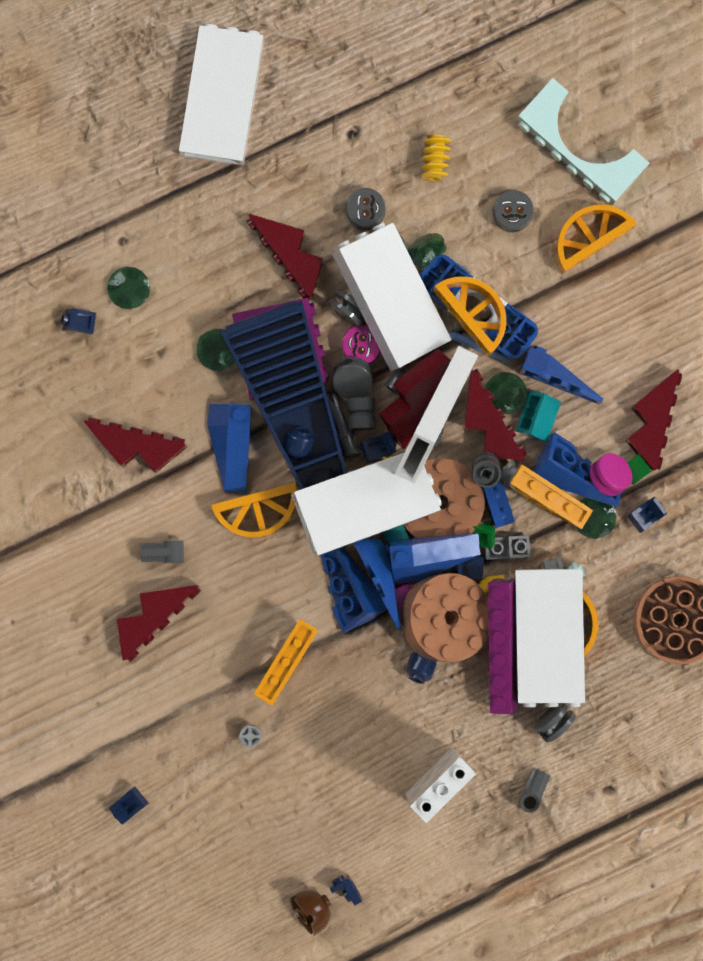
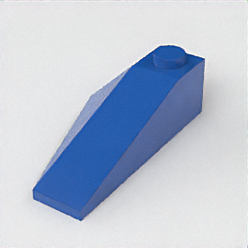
(546, 369)
(230, 437)
(568, 470)
(427, 556)
(378, 565)
(352, 591)

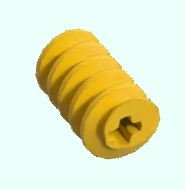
(434, 160)

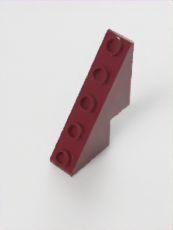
(286, 245)
(414, 394)
(654, 413)
(482, 415)
(127, 444)
(156, 610)

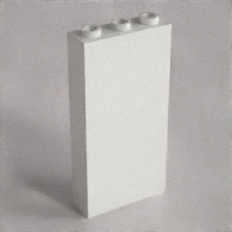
(221, 94)
(391, 295)
(436, 414)
(363, 504)
(550, 637)
(439, 785)

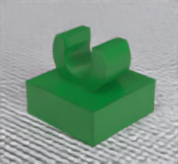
(486, 534)

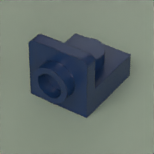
(78, 321)
(471, 568)
(351, 892)

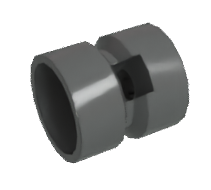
(361, 411)
(486, 469)

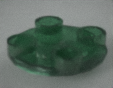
(426, 249)
(128, 287)
(213, 351)
(508, 392)
(600, 521)

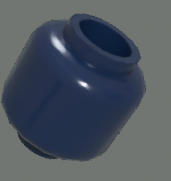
(298, 443)
(420, 668)

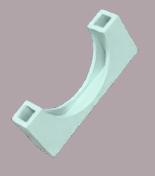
(607, 179)

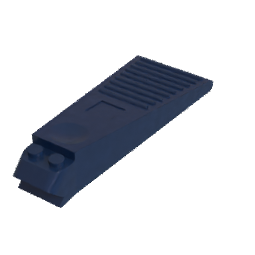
(287, 385)

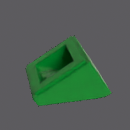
(639, 468)

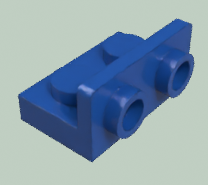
(498, 505)

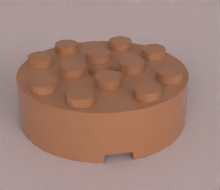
(463, 501)
(466, 615)
(655, 623)

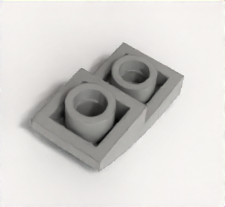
(508, 548)

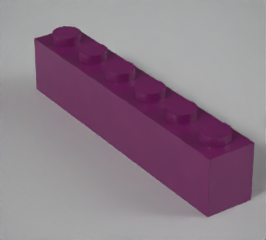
(502, 646)

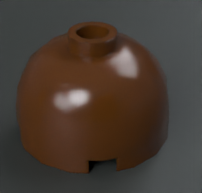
(312, 909)

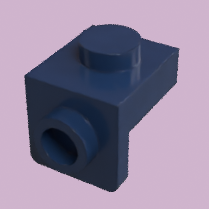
(378, 447)
(647, 514)
(128, 805)

